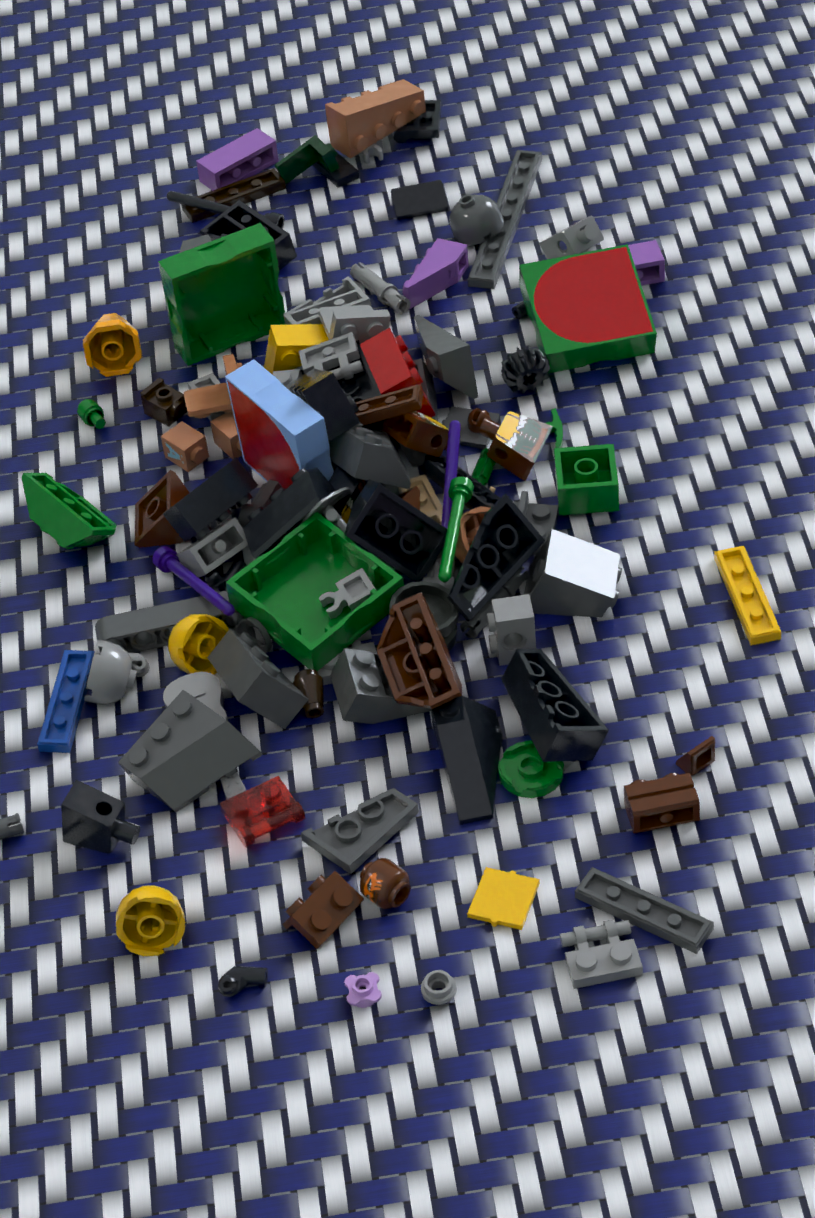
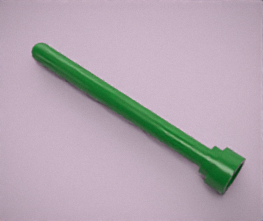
(460, 492)

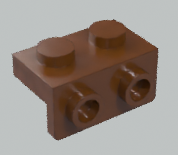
(324, 909)

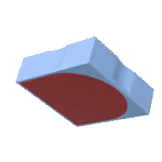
(276, 427)

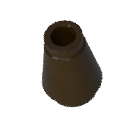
(312, 686)

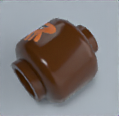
(385, 883)

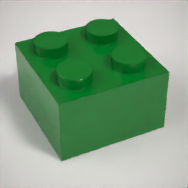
(586, 479)

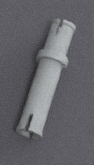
(386, 292)

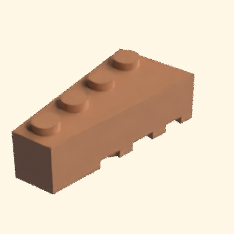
(372, 116)

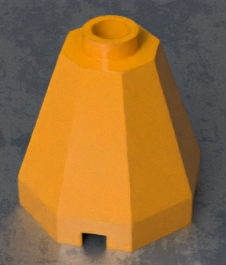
(112, 346)

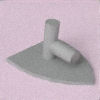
(325, 508)

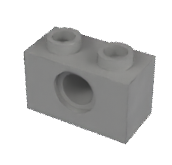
(214, 548)
(512, 626)

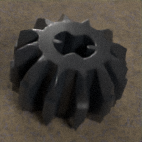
(525, 369)

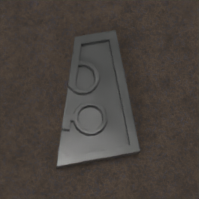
(358, 835)

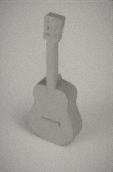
(207, 690)

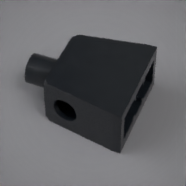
(95, 819)

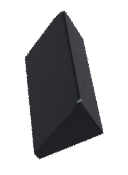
(419, 199)

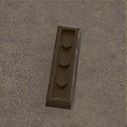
(243, 190)

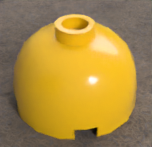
(193, 642)
(149, 920)

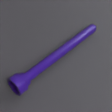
(451, 468)
(167, 561)

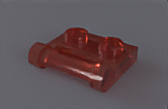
(259, 804)

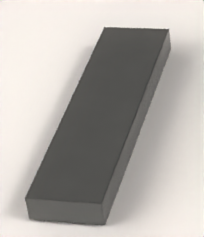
(644, 910)

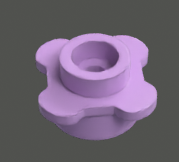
(365, 997)

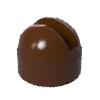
(479, 415)

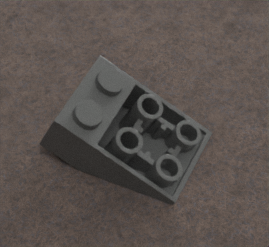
(365, 691)

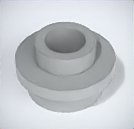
(435, 980)

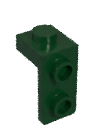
(306, 156)

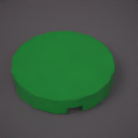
(526, 774)

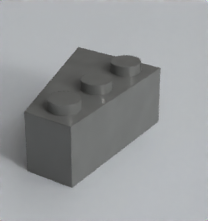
(256, 679)

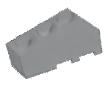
(345, 295)

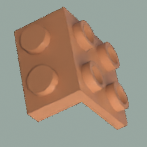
(213, 398)

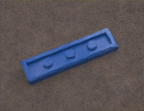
(66, 702)

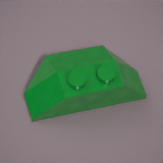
(64, 512)

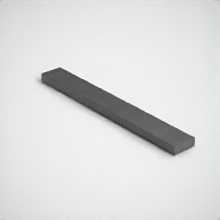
(511, 203)

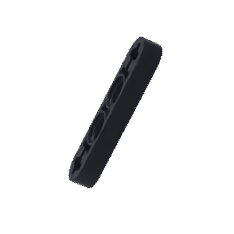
(435, 469)

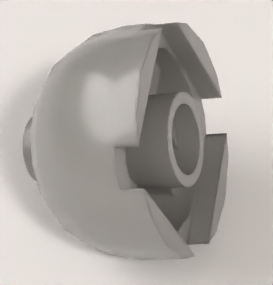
(110, 674)

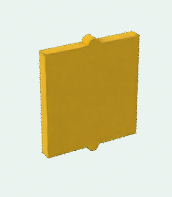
(503, 898)

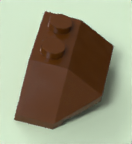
(417, 656)

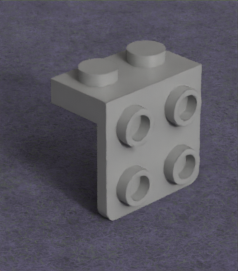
(358, 319)

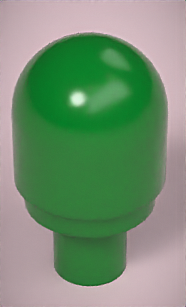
(91, 413)

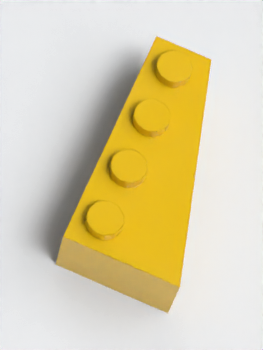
(287, 341)

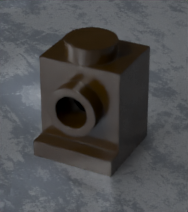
(163, 402)

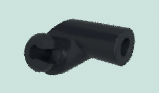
(239, 977)

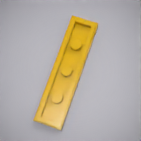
(747, 595)

